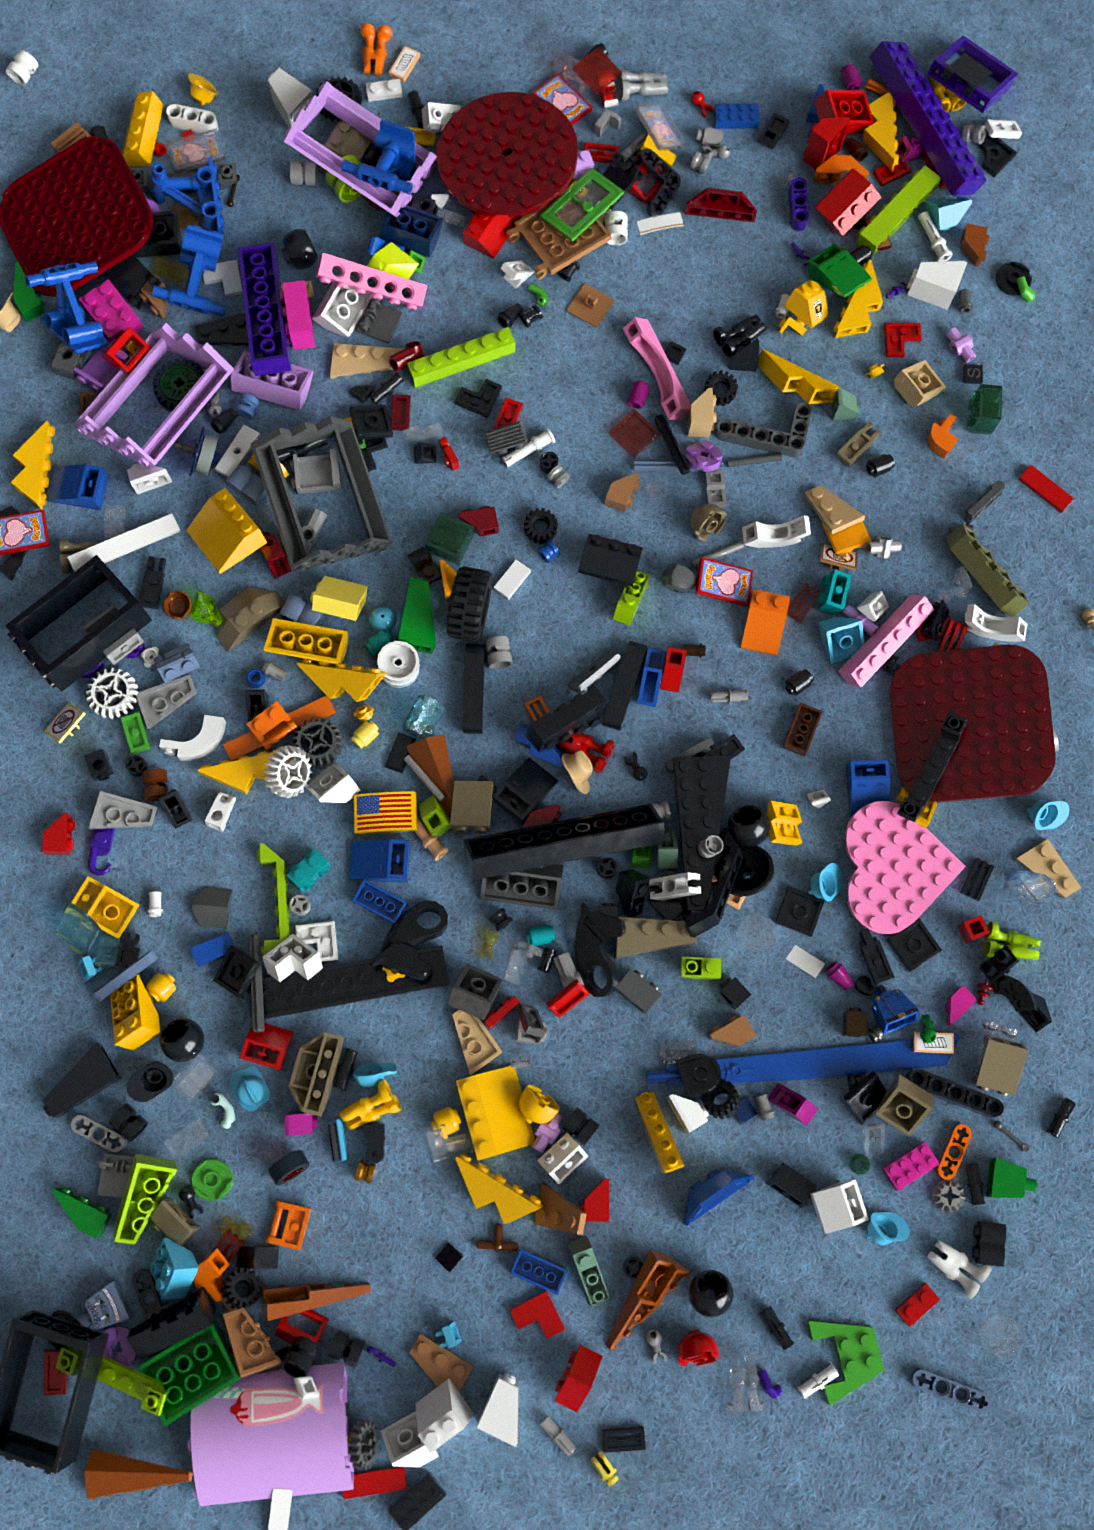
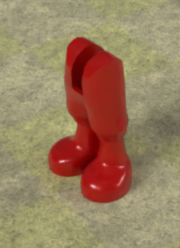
(585, 742)

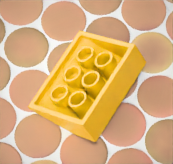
(225, 531)
(494, 1112)

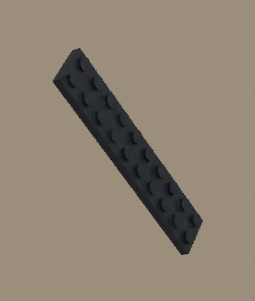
(345, 985)

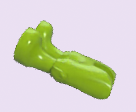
(1017, 943)

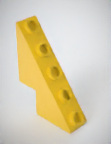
(882, 133)
(864, 300)
(793, 378)
(35, 459)
(337, 678)
(239, 773)
(658, 1133)
(487, 1188)

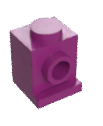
(913, 147)

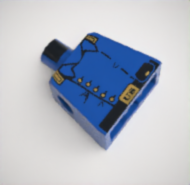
(893, 1009)

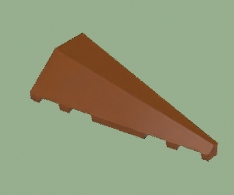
(433, 759)
(653, 1282)
(295, 1299)
(115, 1474)

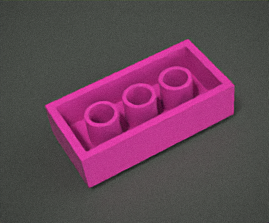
(910, 1166)

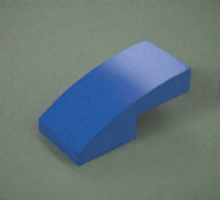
(211, 949)

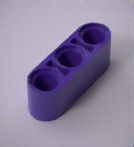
(796, 197)

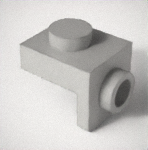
(602, 123)
(523, 1037)

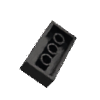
(417, 1502)

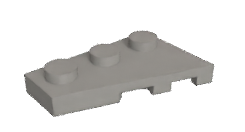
(164, 699)
(121, 812)

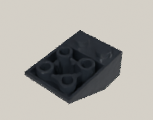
(524, 790)

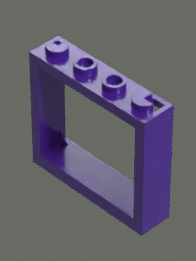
(1000, 72)

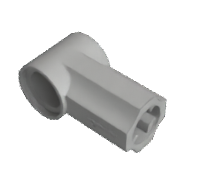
(566, 969)

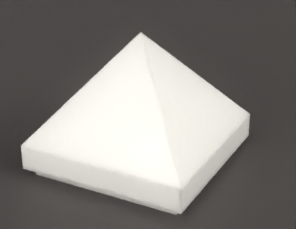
(441, 199)
(818, 798)
(306, 1387)

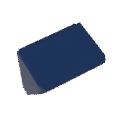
(745, 1111)

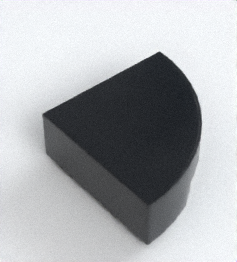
(362, 392)

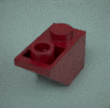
(482, 519)
(543, 816)

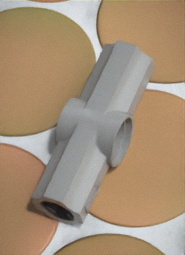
(313, 526)

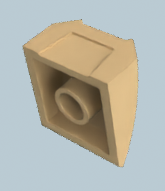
(918, 383)

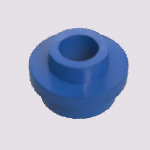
(255, 672)

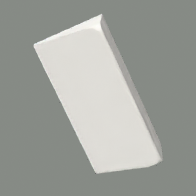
(874, 606)

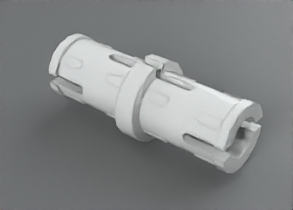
(818, 1381)

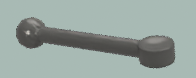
(1024, 1147)

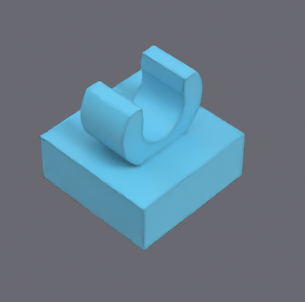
(87, 969)
(451, 1335)

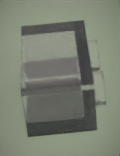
(195, 1078)

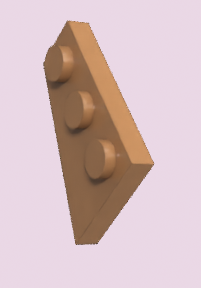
(559, 1212)
(248, 1346)
(440, 1362)

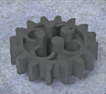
(363, 1445)

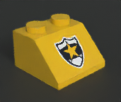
(808, 303)

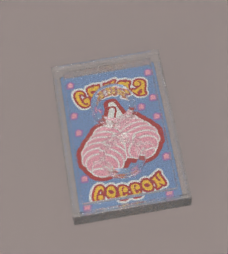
(660, 126)
(194, 150)

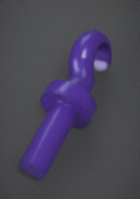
(799, 252)
(896, 290)
(382, 1357)

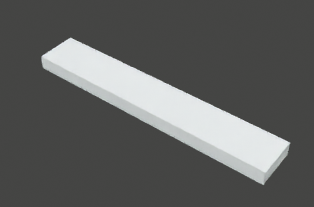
(127, 542)

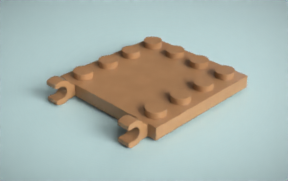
(553, 247)

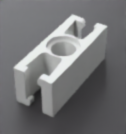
(675, 886)

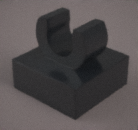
(373, 155)

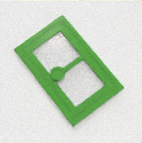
(582, 204)

